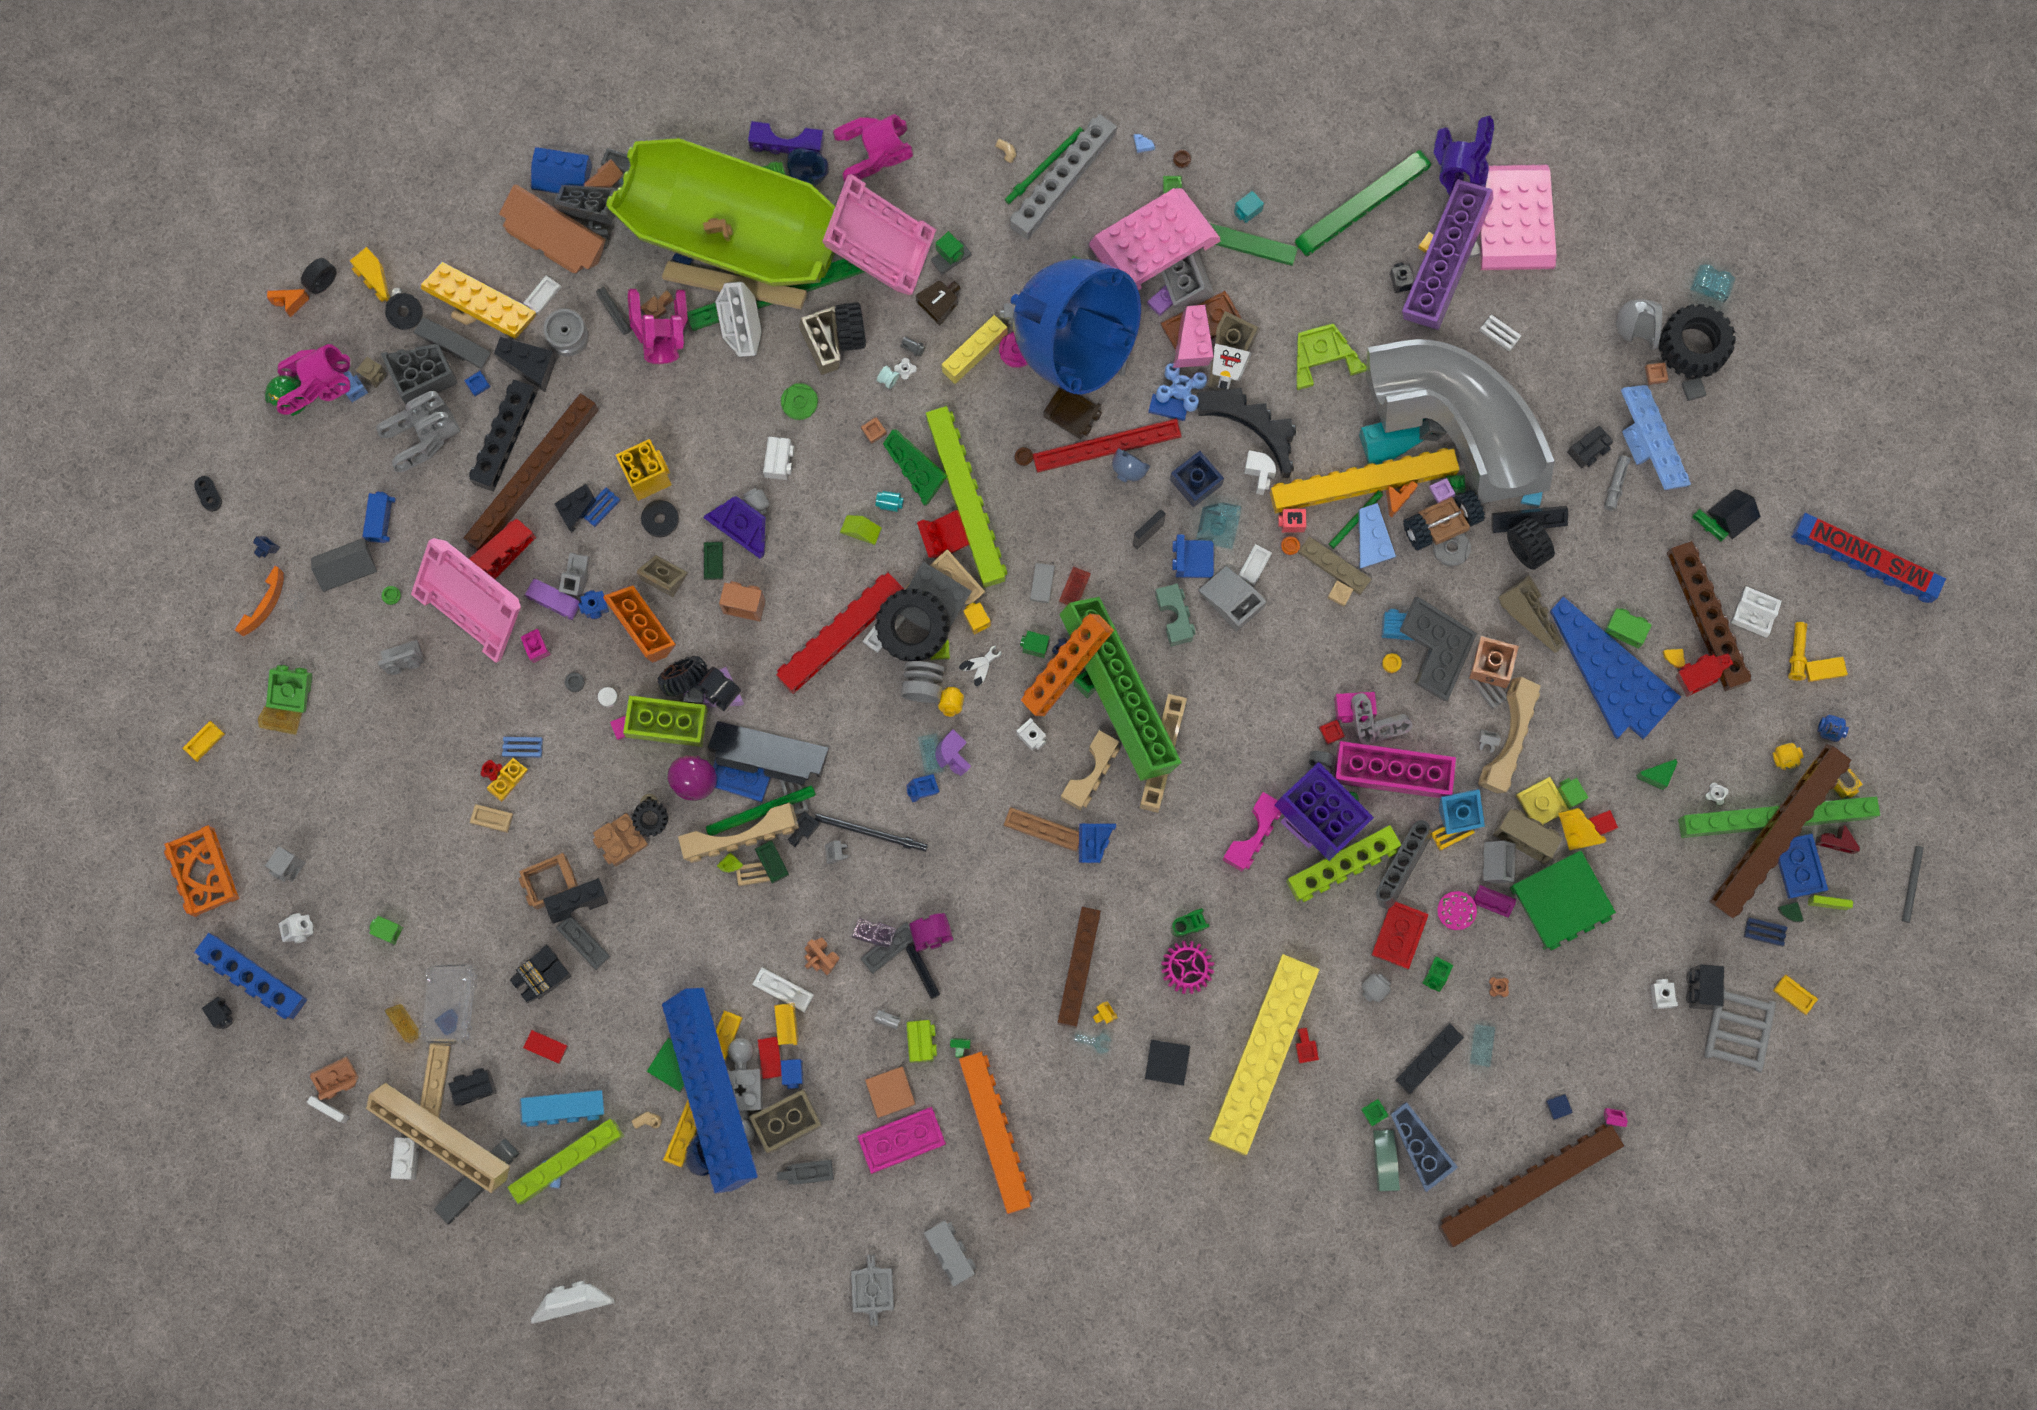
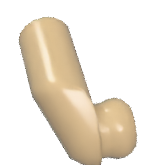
(1008, 148)

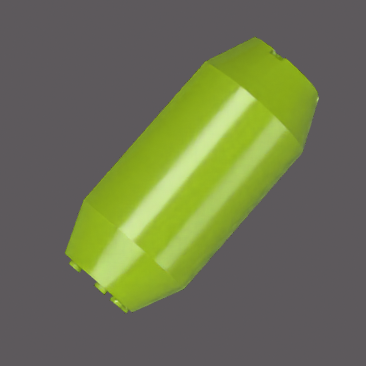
(772, 216)

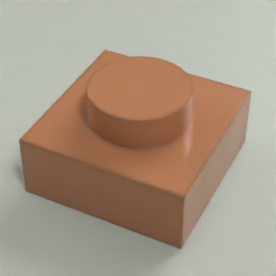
(1656, 373)
(873, 430)

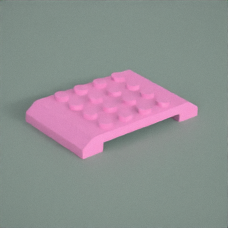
(1520, 219)
(878, 237)
(1154, 237)
(467, 596)

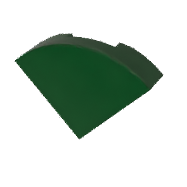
(1791, 912)

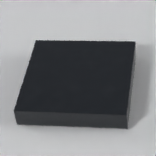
(1149, 529)
(1167, 1062)

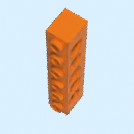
(1099, 631)

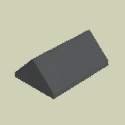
(343, 564)

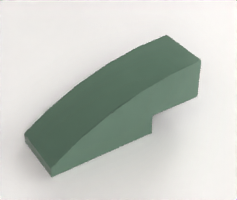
(1386, 1161)

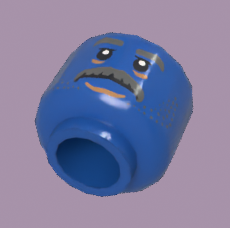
(1832, 728)

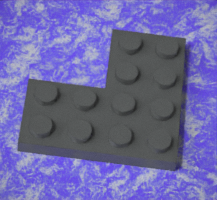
(1447, 645)

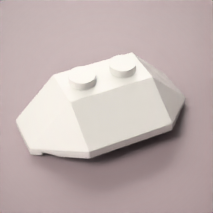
(739, 318)
(570, 1301)

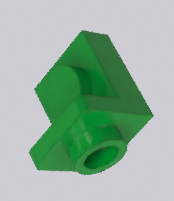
(1437, 974)

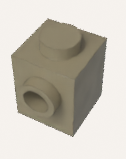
(371, 372)

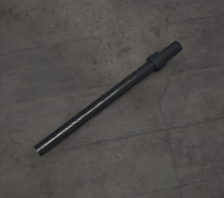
(907, 842)

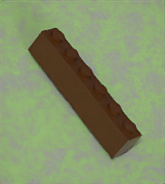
(1079, 967)

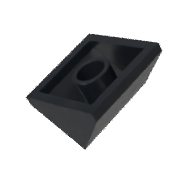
(1735, 512)

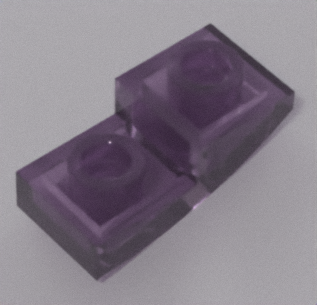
(874, 933)

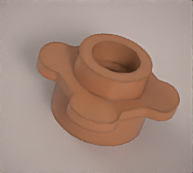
(1504, 987)

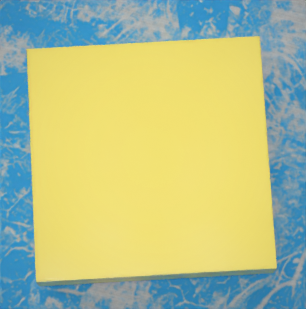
(1542, 801)

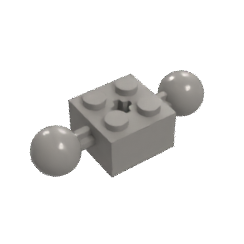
(740, 1053)

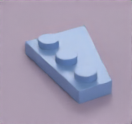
(1374, 538)

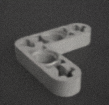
(1372, 727)

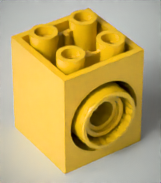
(644, 469)

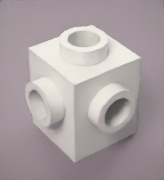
(296, 928)

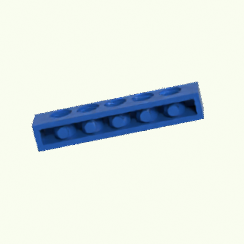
(207, 954)

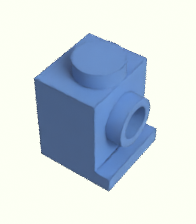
(357, 389)

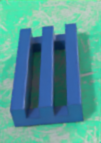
(601, 516)

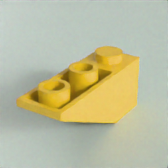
(370, 268)

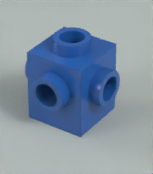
(598, 609)

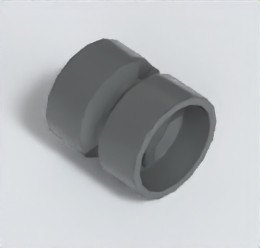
(1324, 758)

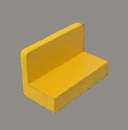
(786, 1024)

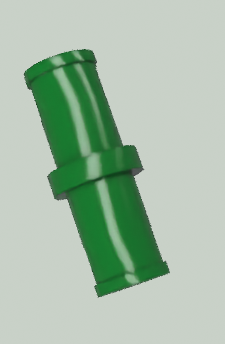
(1710, 525)

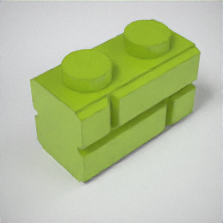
(920, 1041)

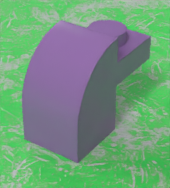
(947, 753)

